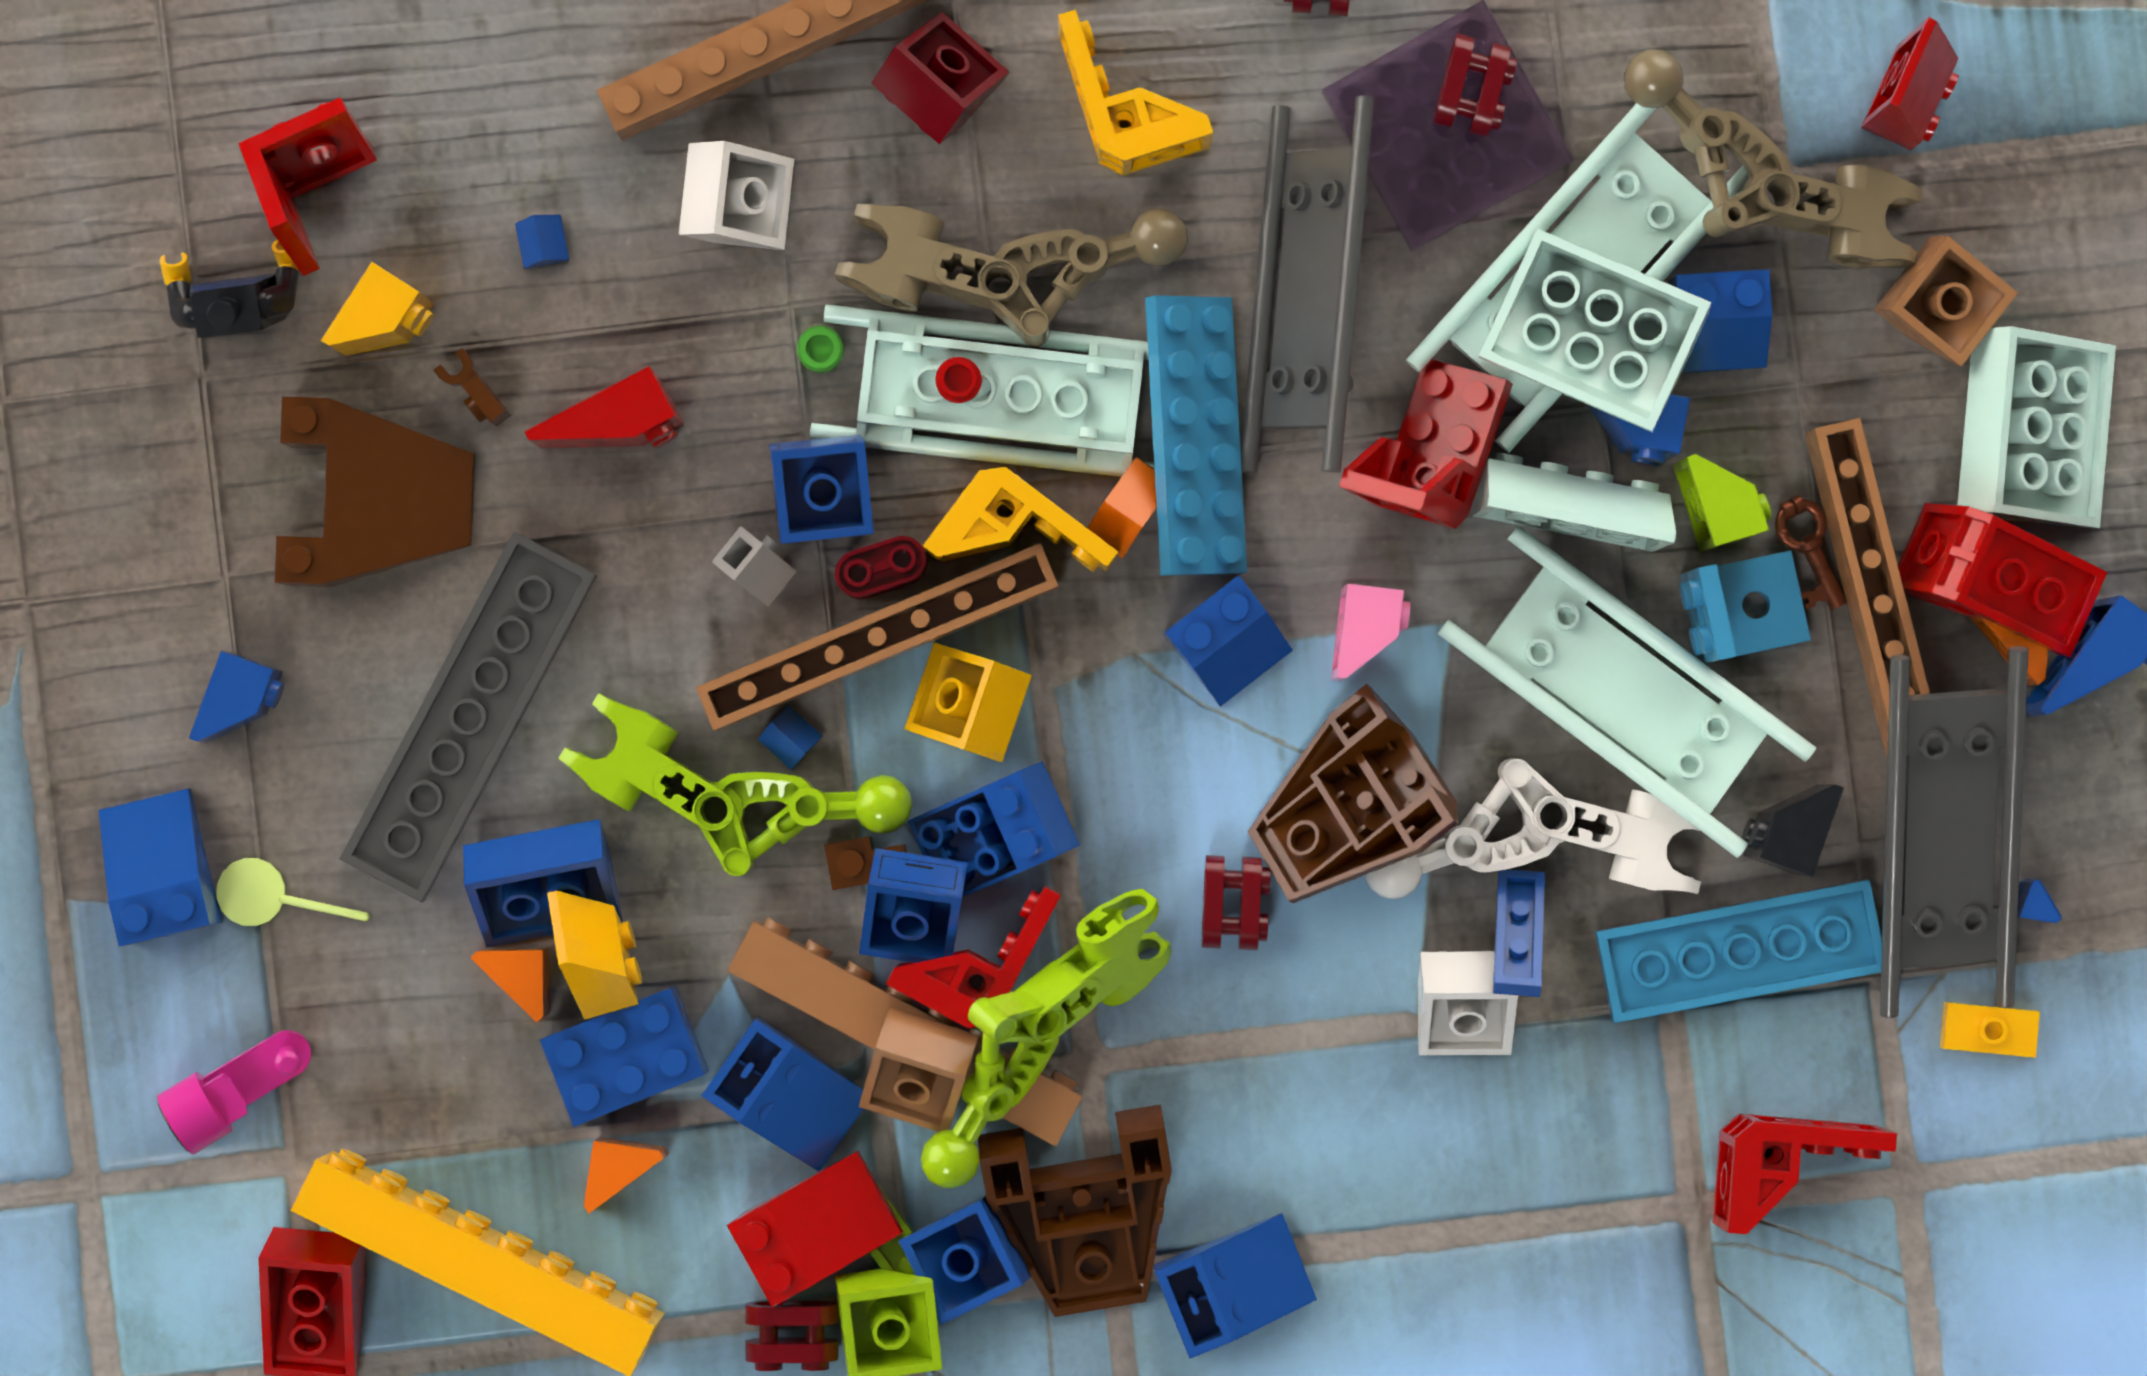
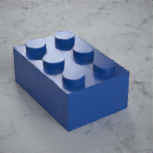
(624, 1056)

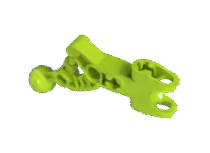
(642, 765)
(1096, 970)

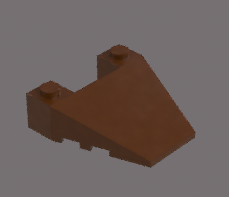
(386, 495)
(1086, 1222)

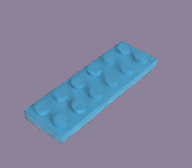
(1196, 435)
(1740, 951)

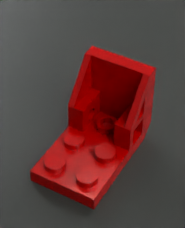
(1439, 449)
(1999, 574)
(945, 980)
(1752, 1185)

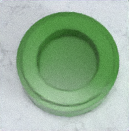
(820, 349)

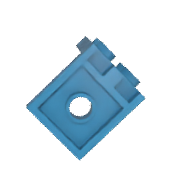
(1717, 614)

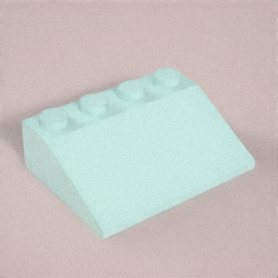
(1595, 330)
(2037, 427)
(1575, 505)

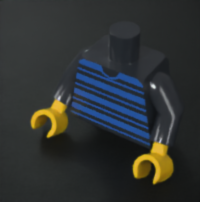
(231, 304)

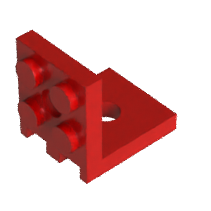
(287, 167)

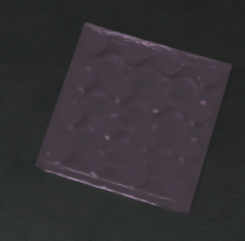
(1438, 173)

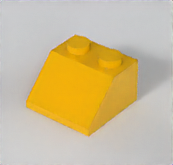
(379, 314)
(968, 702)
(594, 953)

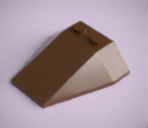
(1353, 802)

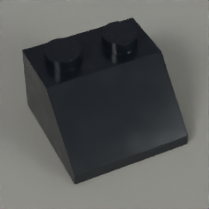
(1793, 830)

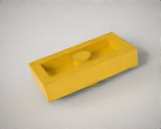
(1989, 1029)

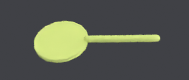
(254, 893)

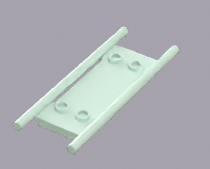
(1622, 217)
(1022, 397)
(1622, 695)

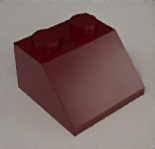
(939, 77)

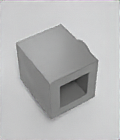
(755, 565)

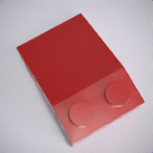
(1913, 87)
(622, 415)
(814, 1228)
(311, 1303)

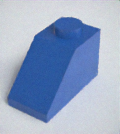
(236, 696)

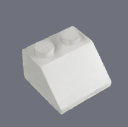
(736, 195)
(1459, 1006)

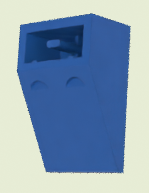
(998, 828)
(786, 1094)
(1234, 1285)

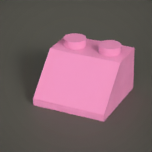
(1365, 625)

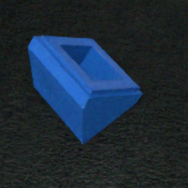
(542, 240)
(790, 737)
(2036, 902)

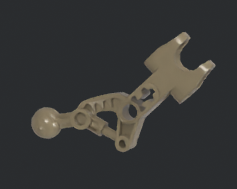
(1845, 212)
(921, 262)

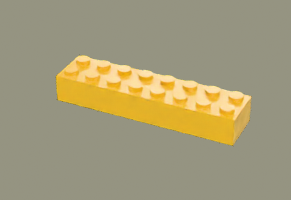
(478, 1260)

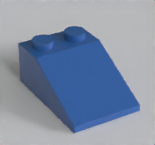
(2107, 649)
(156, 868)

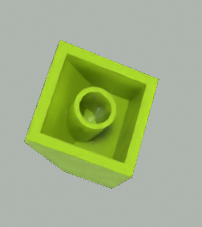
(1720, 503)
(888, 1323)

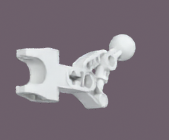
(1635, 837)

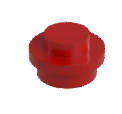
(958, 380)

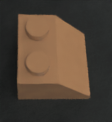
(1946, 300)
(918, 1070)

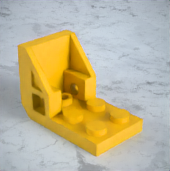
(1158, 128)
(976, 527)

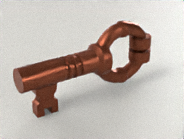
(1810, 546)

